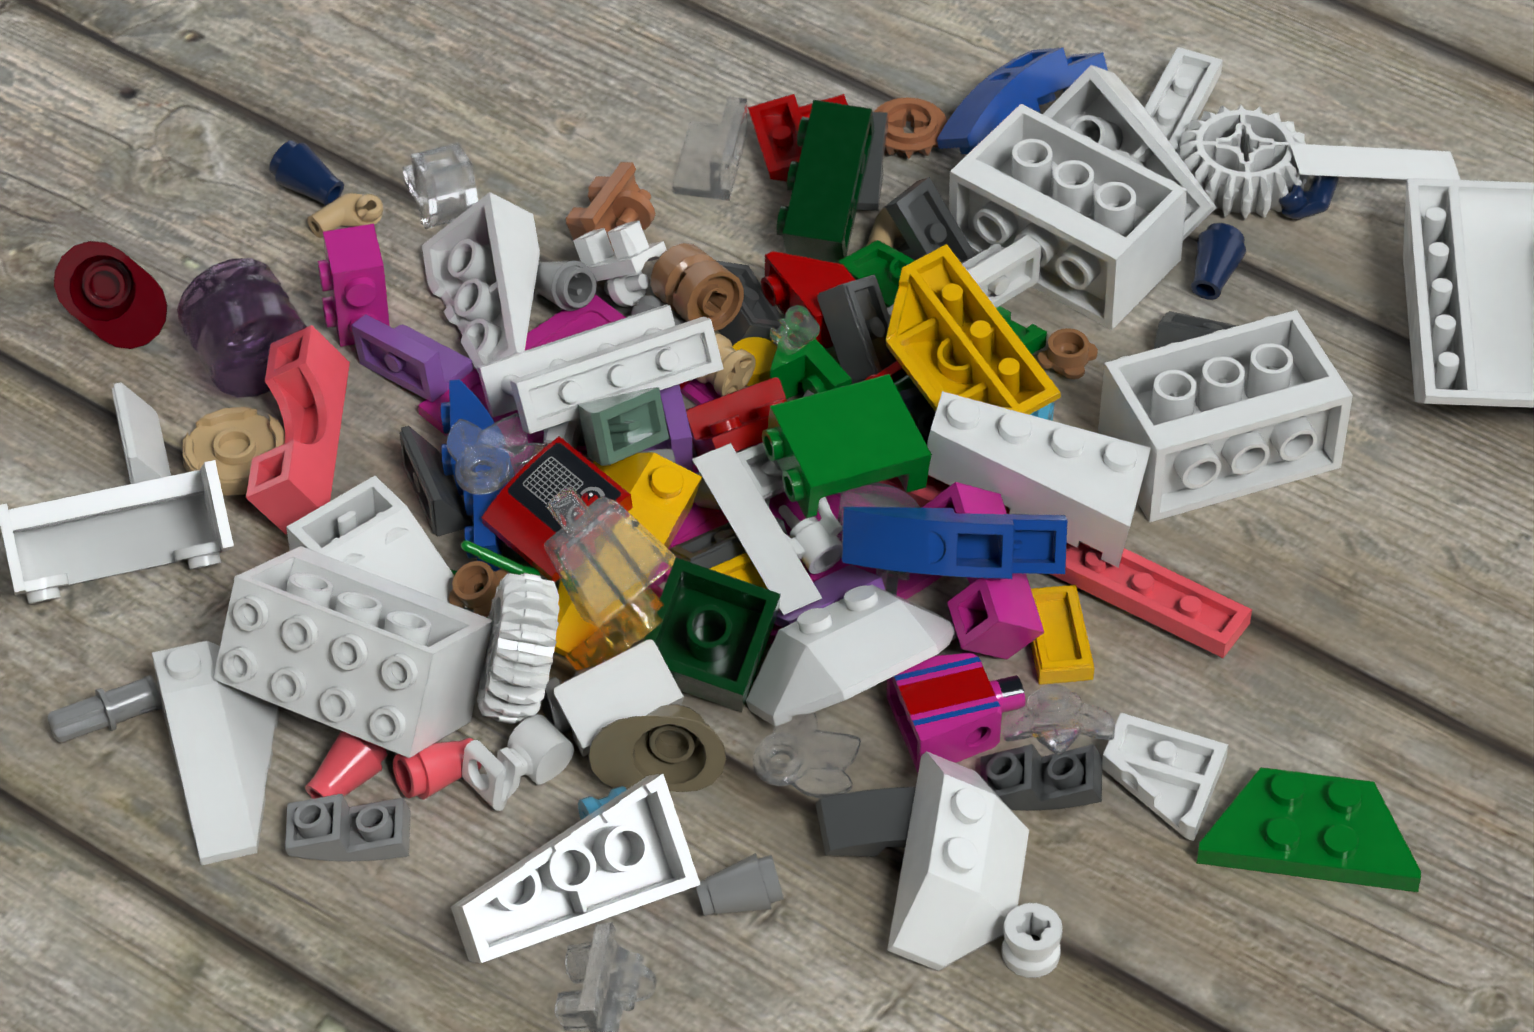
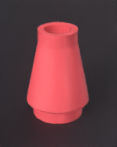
(346, 766)
(430, 769)

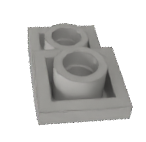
(335, 832)

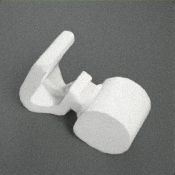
(532, 750)

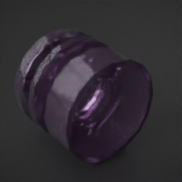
(232, 320)

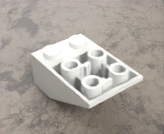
(375, 534)

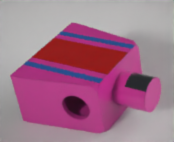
(951, 706)

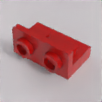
(734, 417)

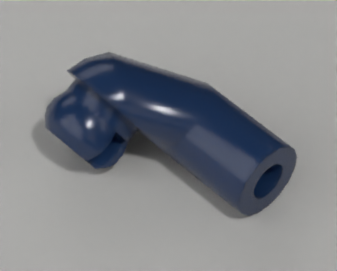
(1316, 200)

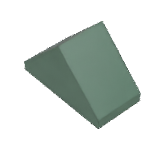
(623, 425)

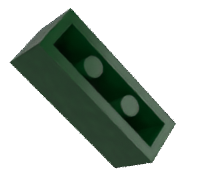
(826, 181)

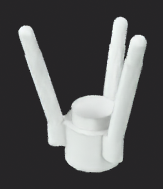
(815, 540)

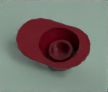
(110, 294)

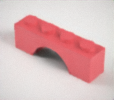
(310, 389)

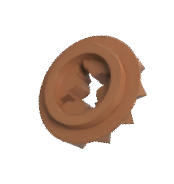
(924, 118)

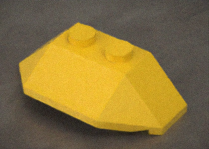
(959, 342)

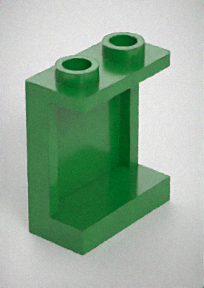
(845, 442)

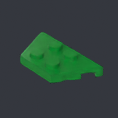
(1313, 831)

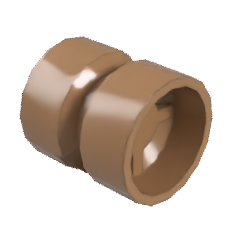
(697, 285)

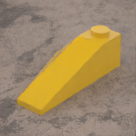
(660, 501)

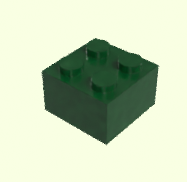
(713, 632)

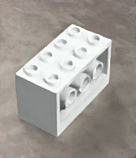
(1100, 216)
(1227, 413)
(353, 650)

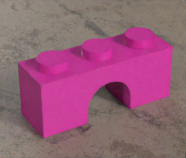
(991, 613)

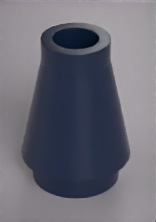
(303, 171)
(1217, 257)

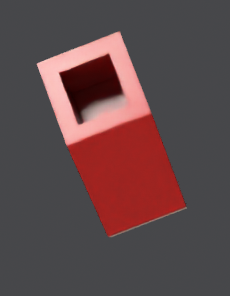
(798, 281)

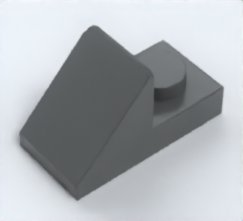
(927, 222)

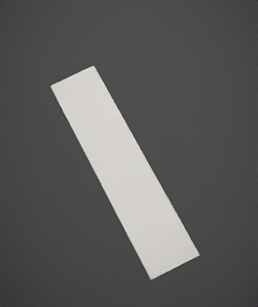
(1373, 162)
(757, 528)

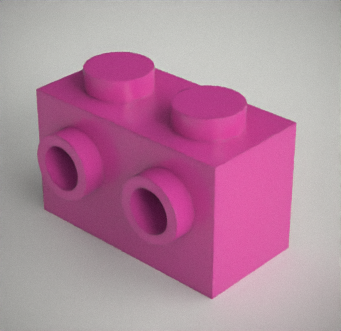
(354, 278)

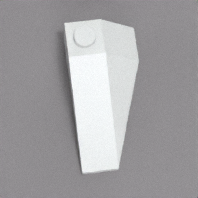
(1113, 117)
(486, 276)
(219, 750)

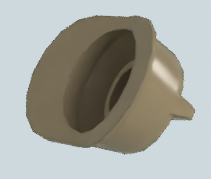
(664, 742)

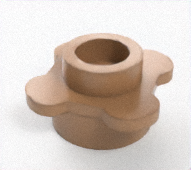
(1068, 353)
(469, 580)

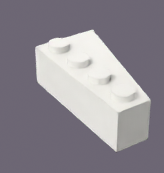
(1041, 468)
(592, 871)

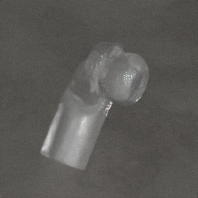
(795, 330)

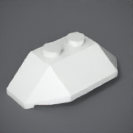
(844, 651)
(956, 867)

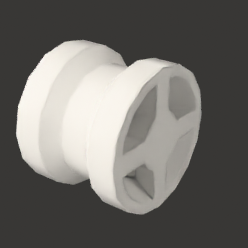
(1020, 951)

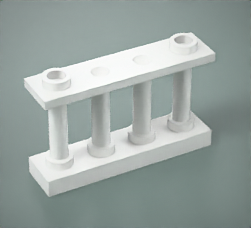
(599, 364)

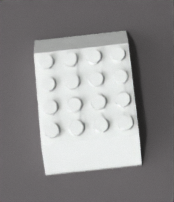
(1470, 291)

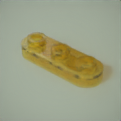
(618, 632)

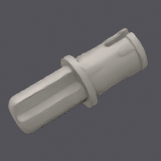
(105, 709)

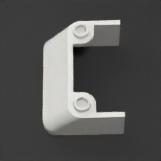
(116, 532)

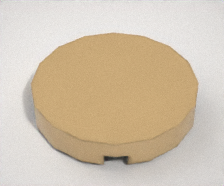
(232, 440)

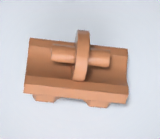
(613, 203)

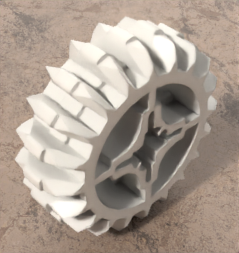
(1242, 159)
(519, 648)

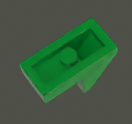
(809, 370)

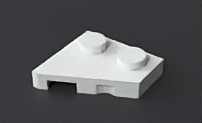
(1166, 769)

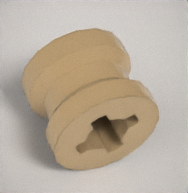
(737, 369)

